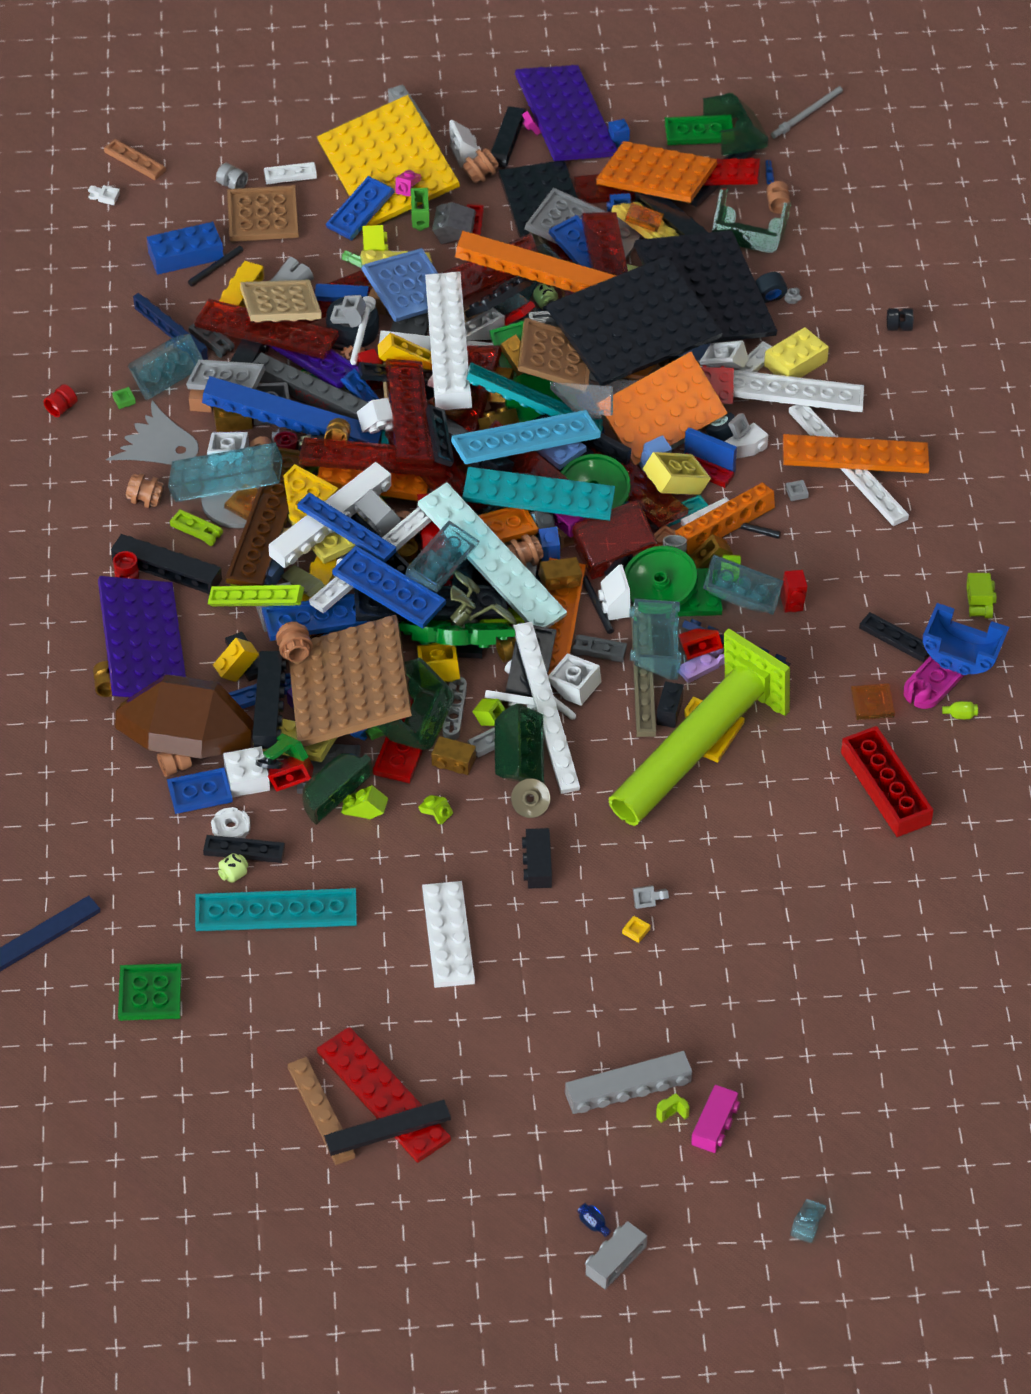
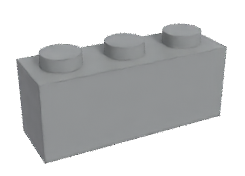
(615, 1254)

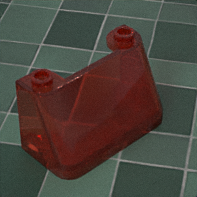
(606, 541)

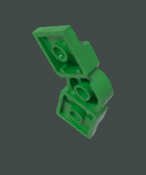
(474, 633)

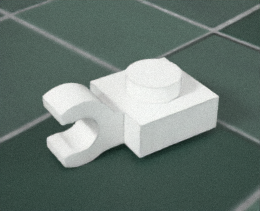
(105, 194)

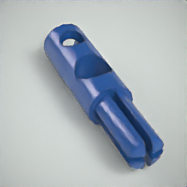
(769, 172)

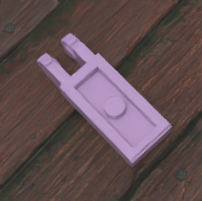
(701, 665)

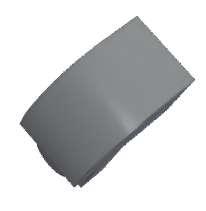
(350, 311)

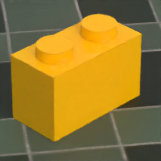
(236, 659)

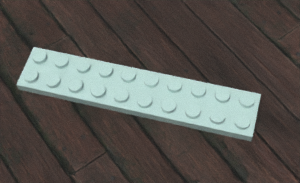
(495, 559)

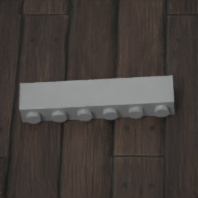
(628, 1082)

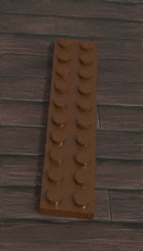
(263, 526)

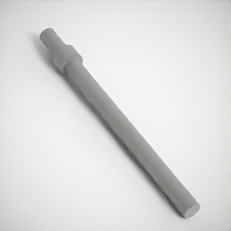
(786, 126)

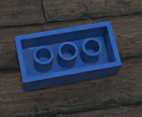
(185, 248)

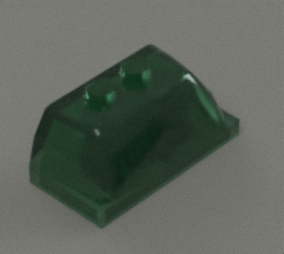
(519, 744)
(334, 784)

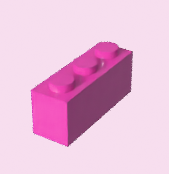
(715, 1119)

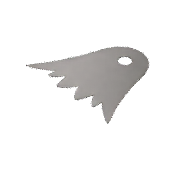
(158, 441)

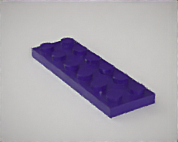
(329, 370)

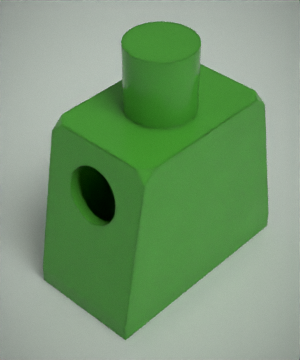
(420, 216)

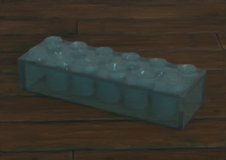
(225, 472)

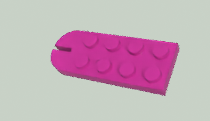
(930, 684)

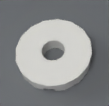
(227, 816)

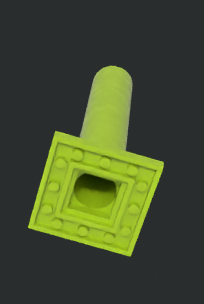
(749, 677)

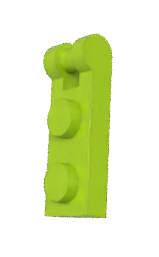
(196, 527)

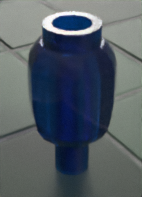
(593, 1219)

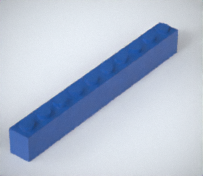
(278, 410)

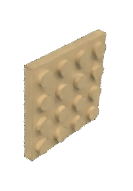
(280, 300)

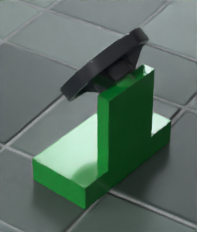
(284, 745)

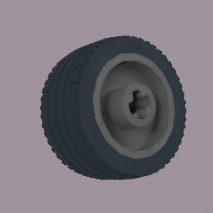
(347, 334)

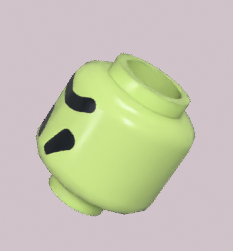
(544, 294)
(232, 867)

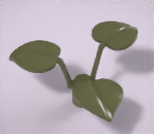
(464, 612)

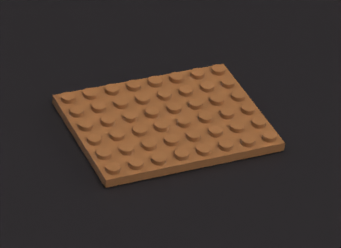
(350, 682)

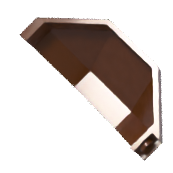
(185, 718)

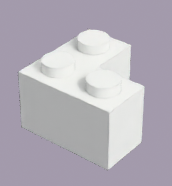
(375, 416)

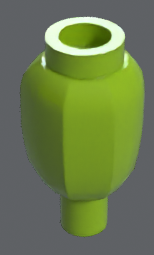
(961, 710)

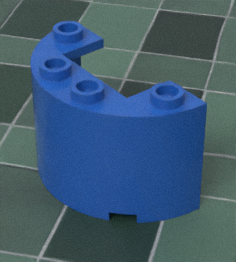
(961, 646)

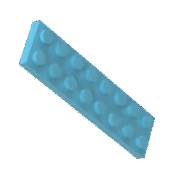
(525, 437)

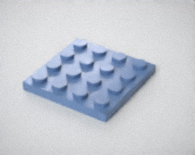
(401, 283)

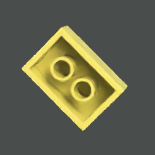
(796, 355)
(676, 473)

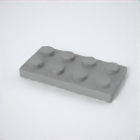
(236, 372)

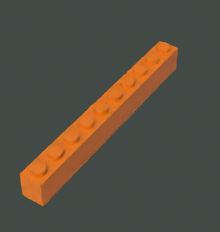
(527, 263)

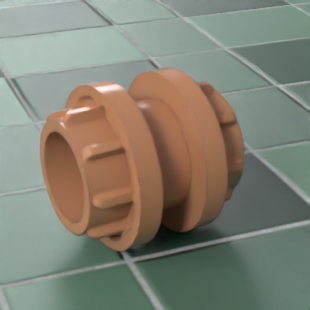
(480, 165)
(144, 490)
(528, 550)
(294, 641)

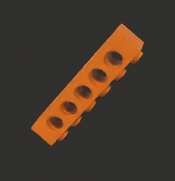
(728, 516)

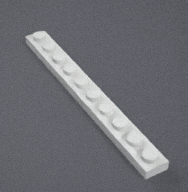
(861, 478)
(397, 536)
(546, 705)

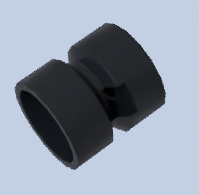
(893, 319)

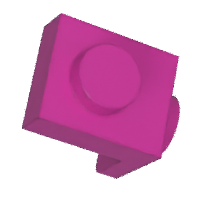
(530, 123)
(405, 182)

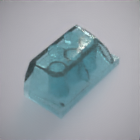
(165, 365)
(442, 557)
(742, 585)

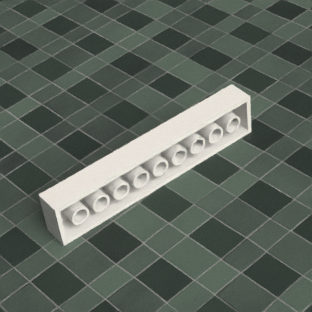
(448, 341)

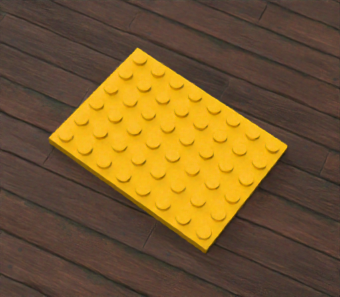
(385, 146)

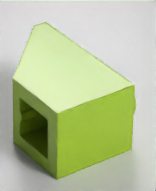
(365, 803)

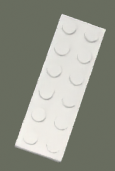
(448, 934)

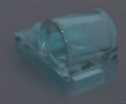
(807, 1220)

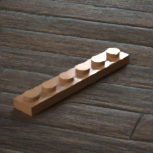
(317, 1103)

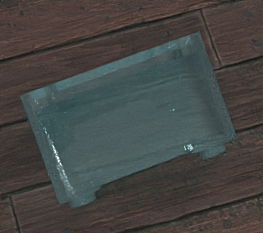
(656, 637)

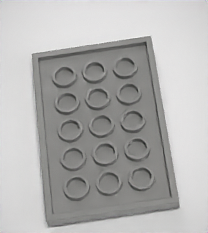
(560, 207)

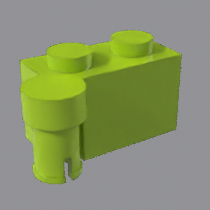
(981, 594)

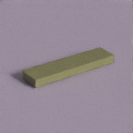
(300, 577)

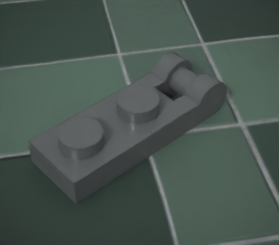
(213, 340)
(599, 648)

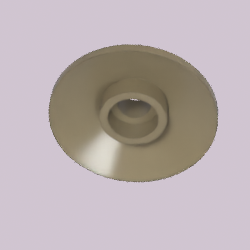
(541, 798)

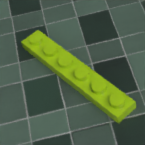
(256, 595)

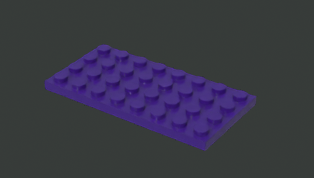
(566, 112)
(139, 632)

